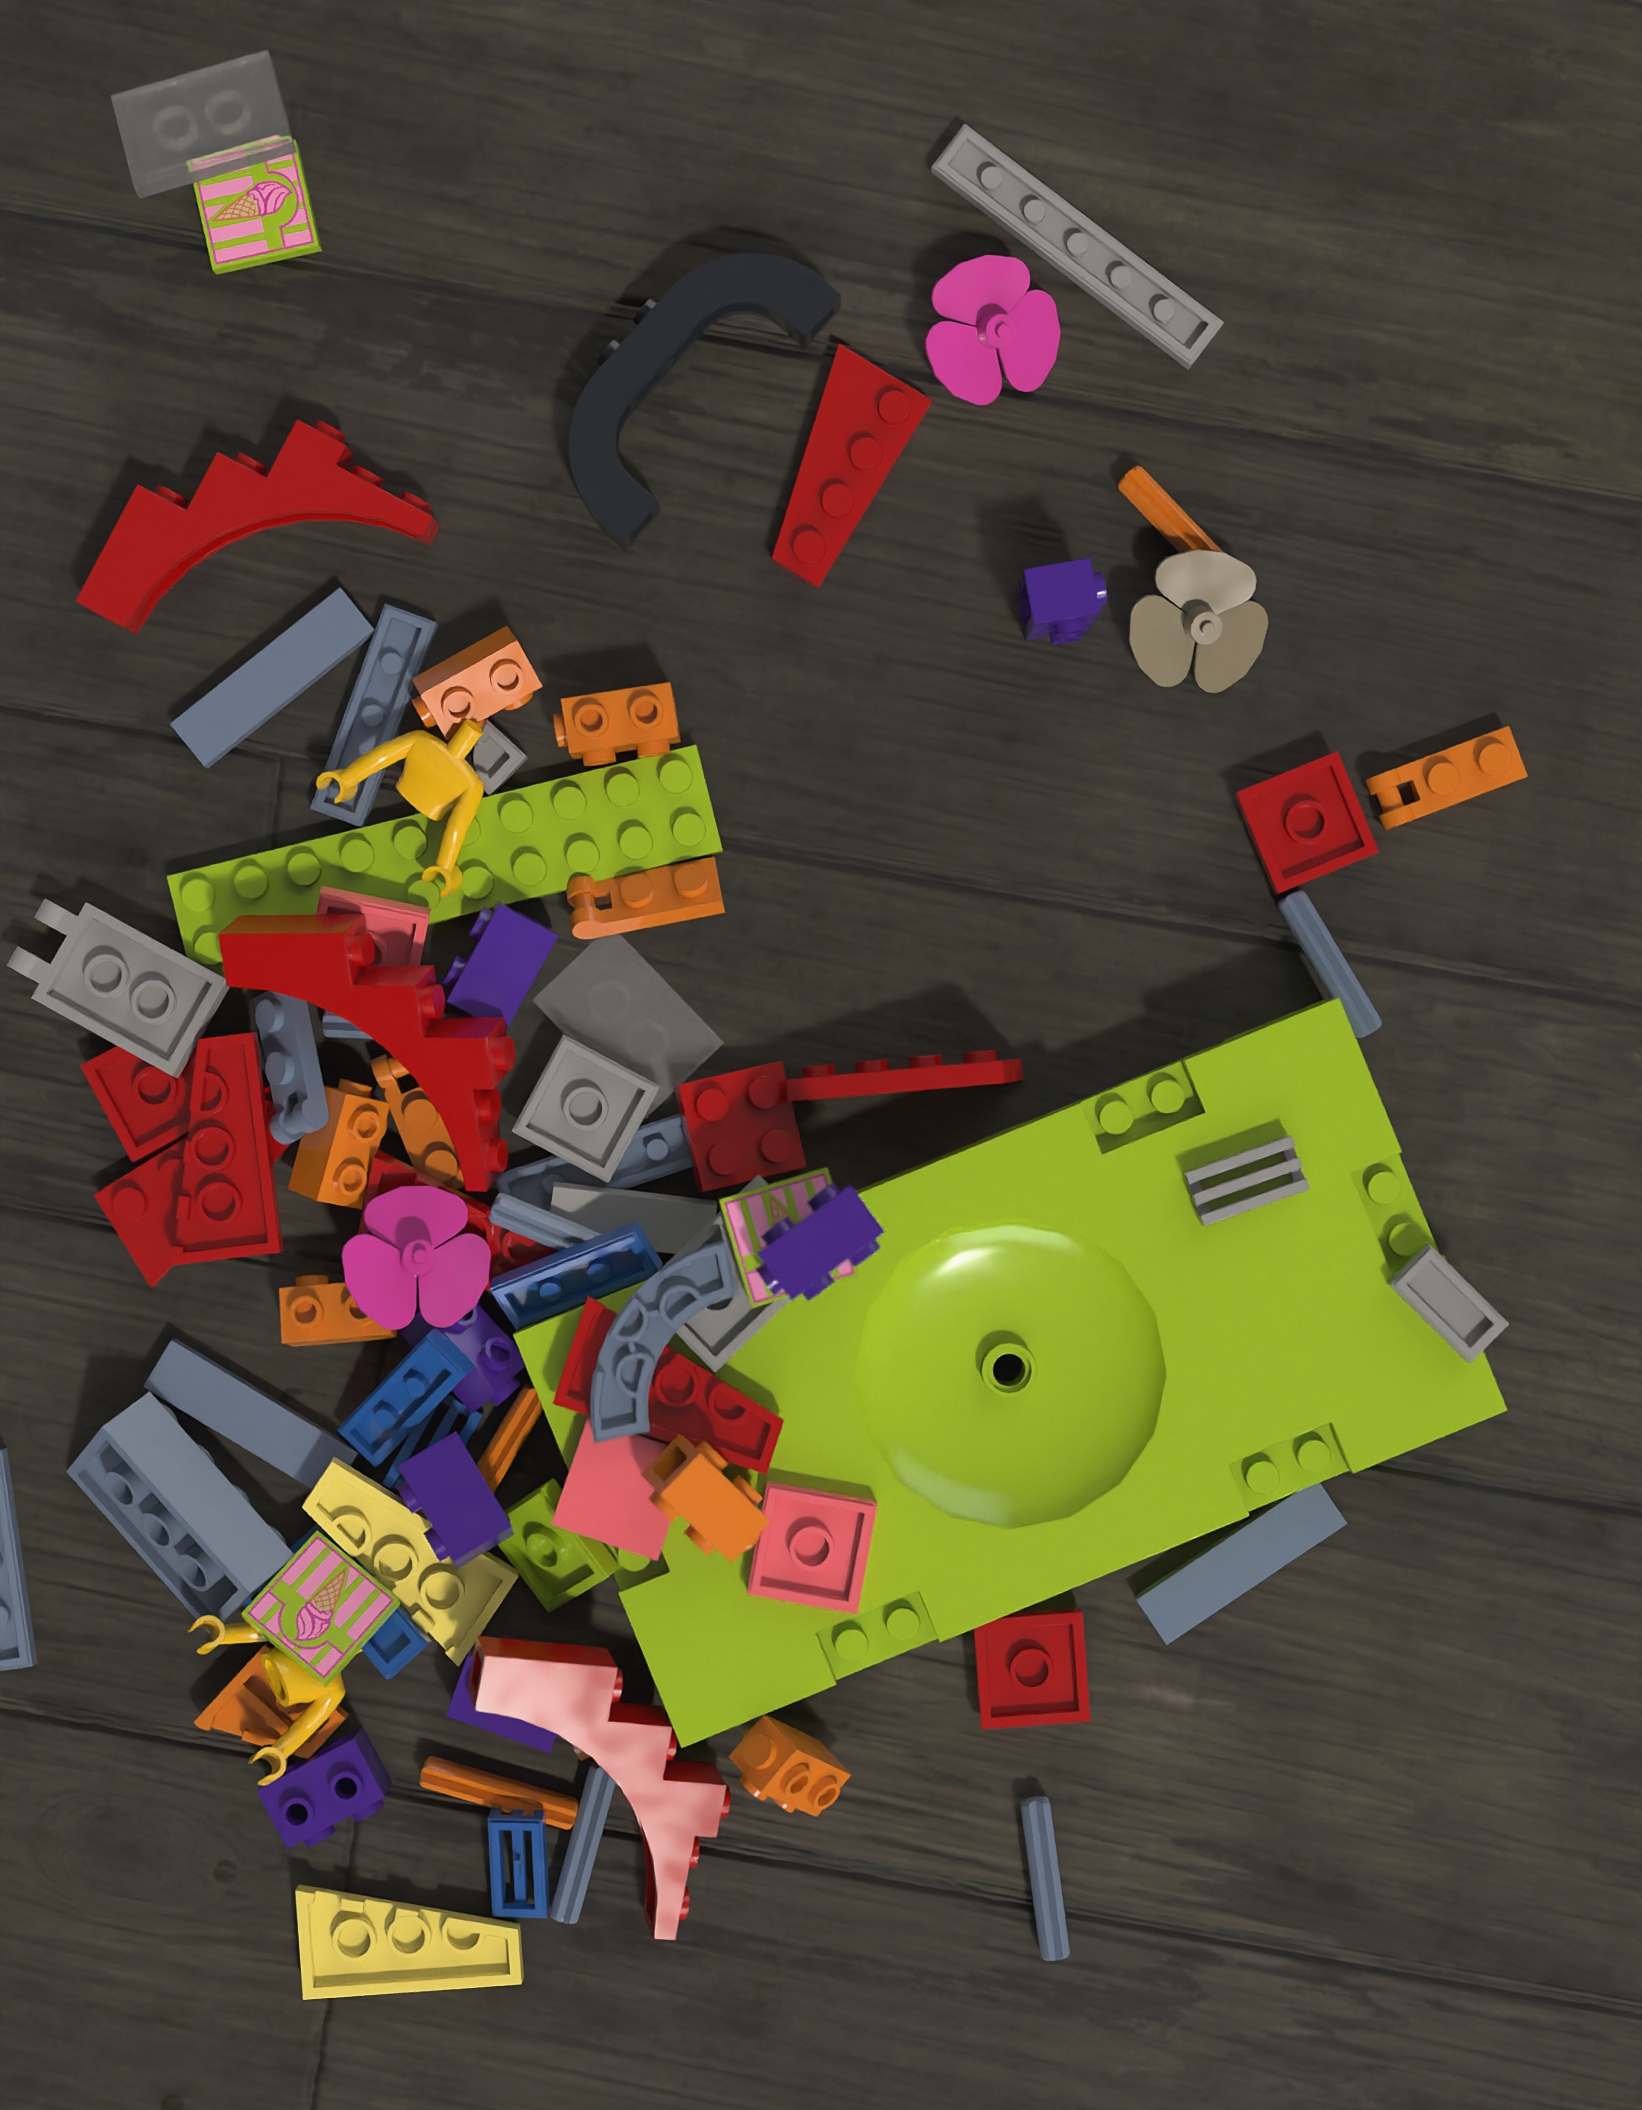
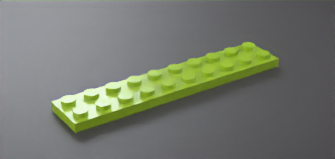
(514, 851)

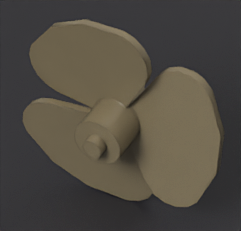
(1213, 613)

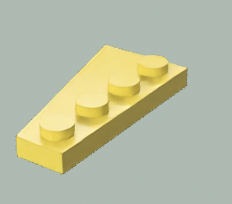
(391, 1545)
(391, 1947)

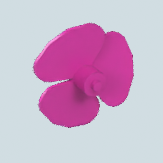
(1001, 316)
(386, 1270)

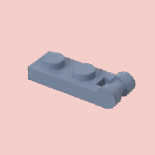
(291, 1066)

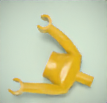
(432, 781)
(289, 1685)

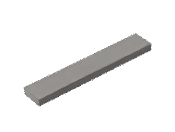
(1076, 246)

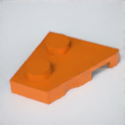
(253, 1711)

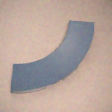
(643, 1331)

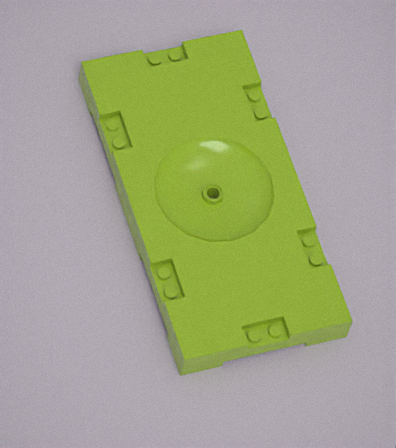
(1157, 1382)

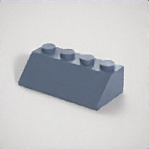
(179, 1510)

